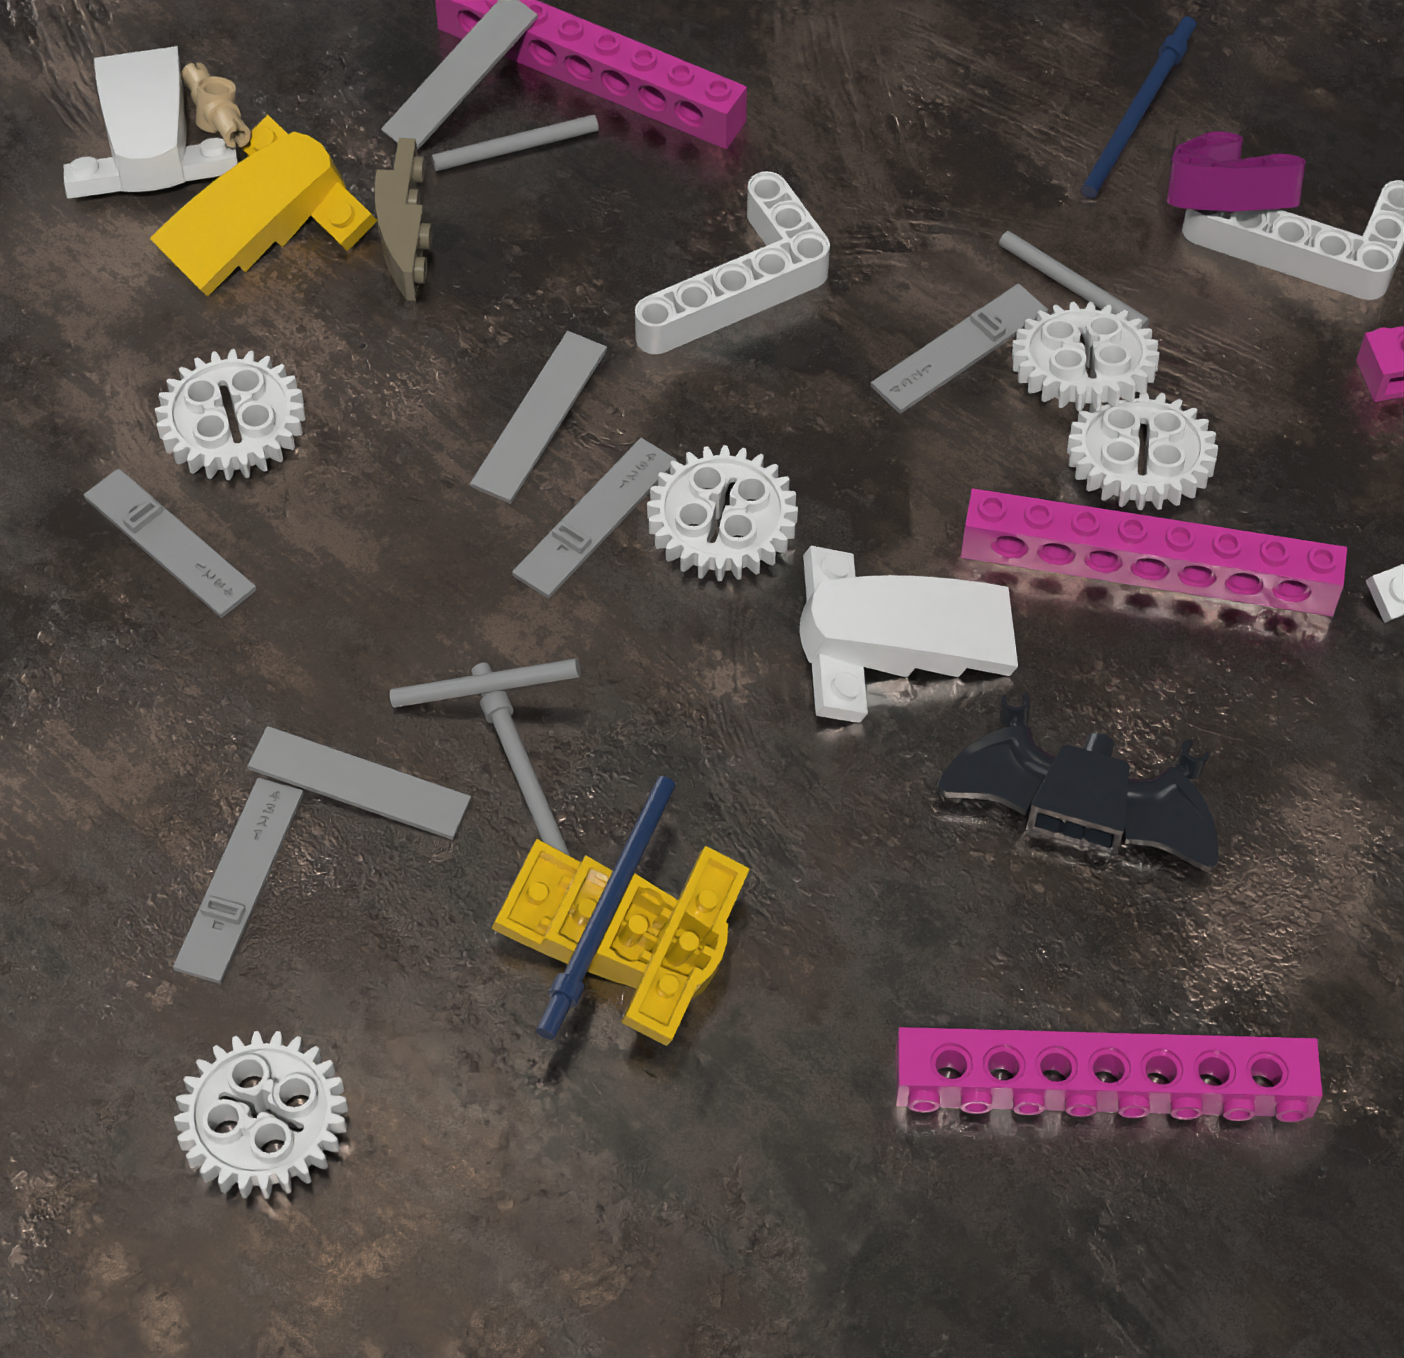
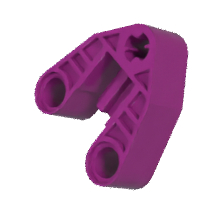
(1211, 176)

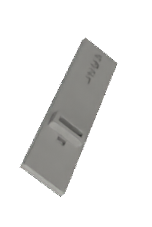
(460, 71)
(957, 349)
(538, 417)
(593, 518)
(170, 542)
(359, 782)
(238, 881)

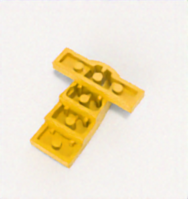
(259, 204)
(653, 941)

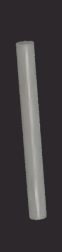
(514, 142)
(1067, 277)
(485, 683)

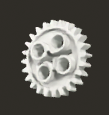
(1055, 361)
(197, 425)
(1177, 451)
(684, 501)
(238, 1153)

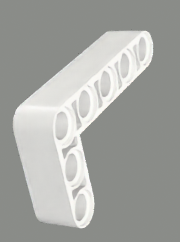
(1310, 248)
(786, 267)

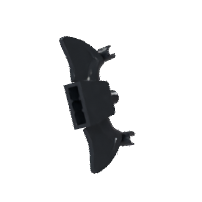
(1086, 791)

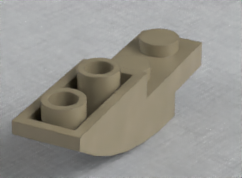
(402, 218)

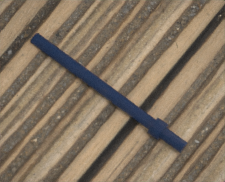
(1169, 54)
(568, 985)

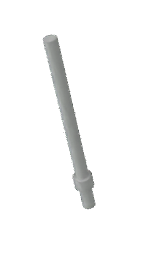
(498, 711)

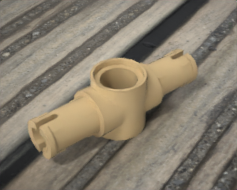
(216, 105)

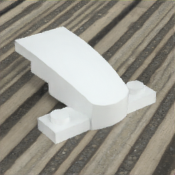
(145, 130)
(894, 628)

